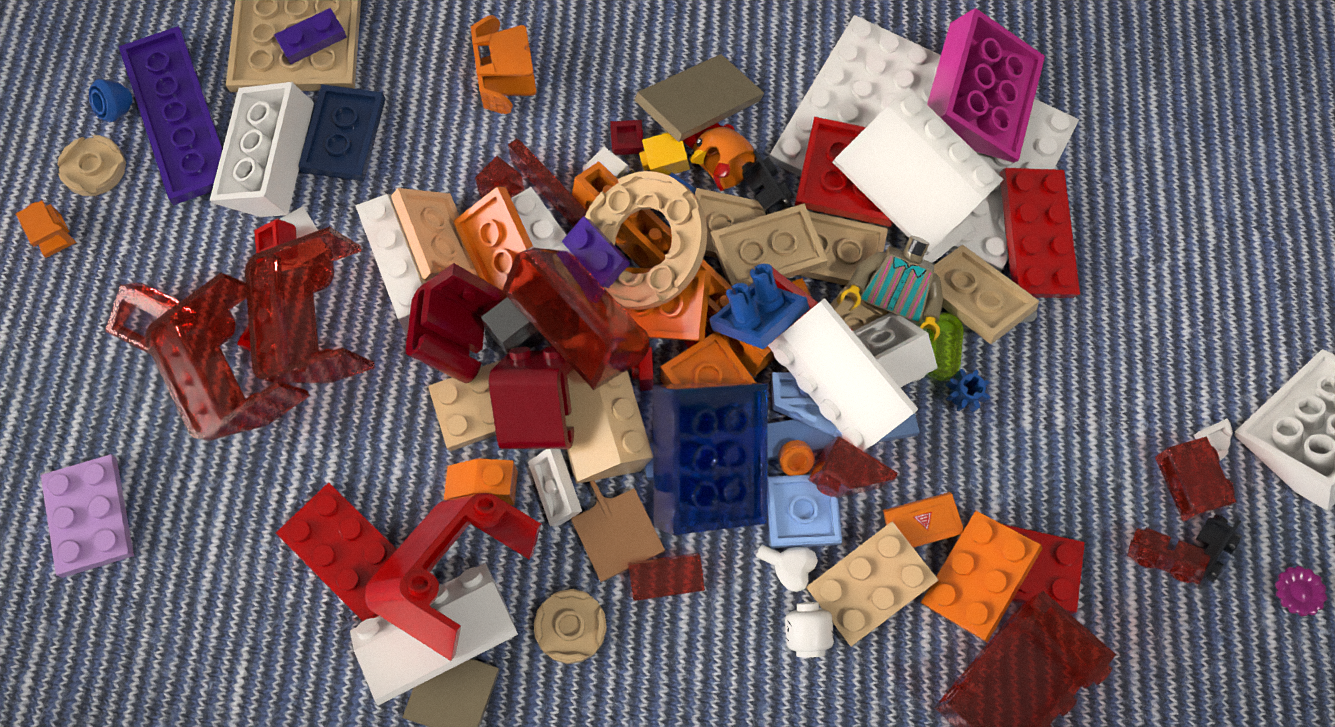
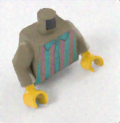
(899, 284)

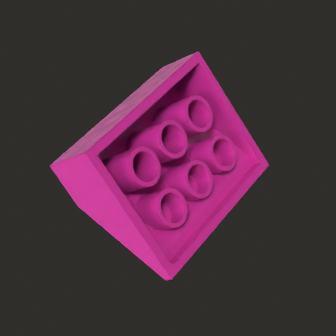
(986, 85)

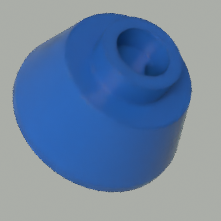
(109, 99)

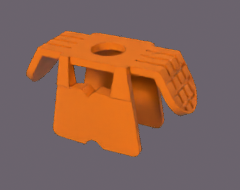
(508, 67)

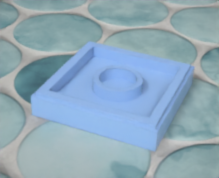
(801, 514)

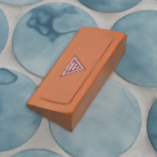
(926, 519)

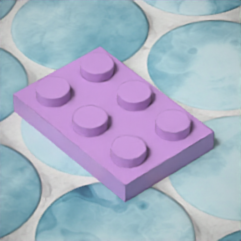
(86, 516)

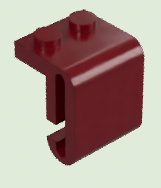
(448, 321)
(531, 400)

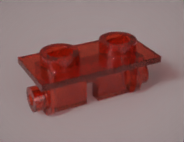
(1184, 564)

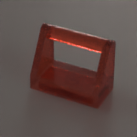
(127, 299)

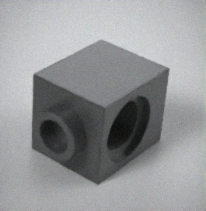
(507, 325)

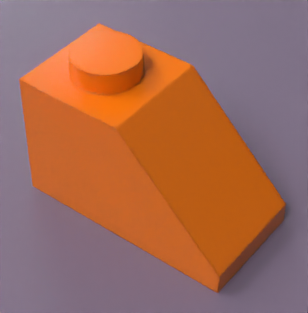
(482, 476)

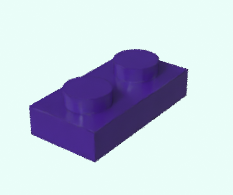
(310, 35)
(595, 252)

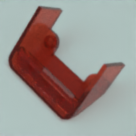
(283, 310)
(196, 373)

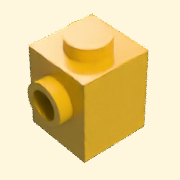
(664, 155)

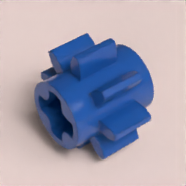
(975, 390)

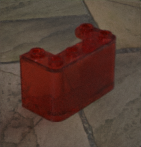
(1028, 670)

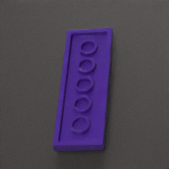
(174, 113)

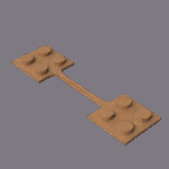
(616, 533)

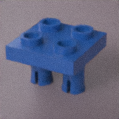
(758, 311)

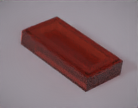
(666, 576)

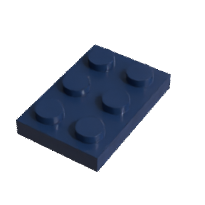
(342, 132)

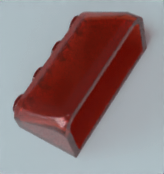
(575, 314)

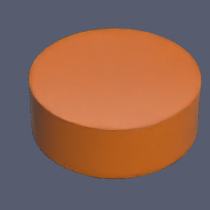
(796, 458)

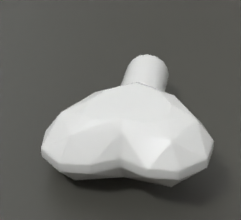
(790, 565)

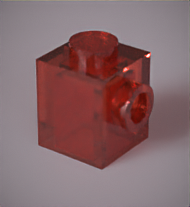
(499, 174)

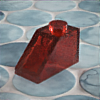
(848, 470)

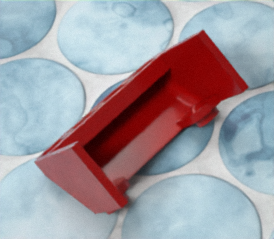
(406, 588)

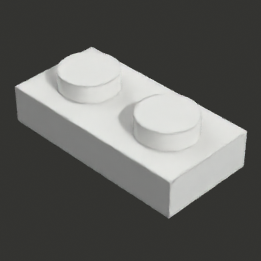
(554, 486)

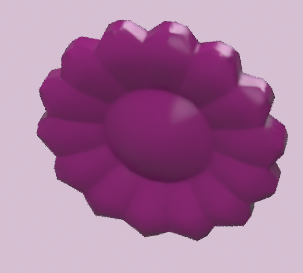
(1301, 591)

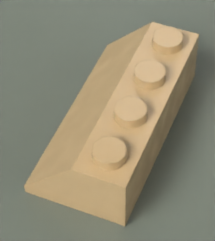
(606, 429)

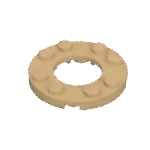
(688, 233)

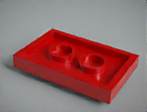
(1054, 571)

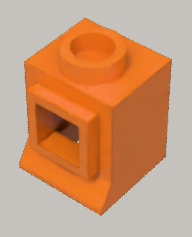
(45, 228)

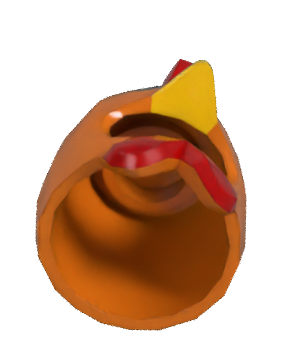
(721, 154)

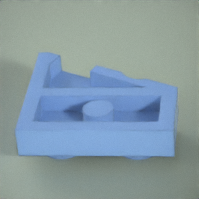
(797, 404)

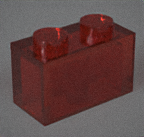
(1195, 478)

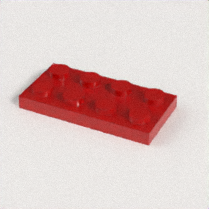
(1039, 232)
(338, 546)

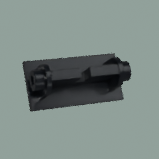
(761, 175)
(1219, 539)

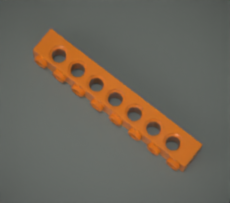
(647, 242)

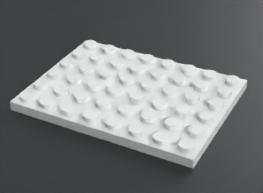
(872, 70)

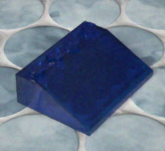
(709, 456)

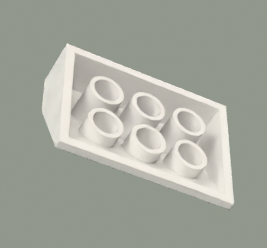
(917, 169)
(1297, 431)

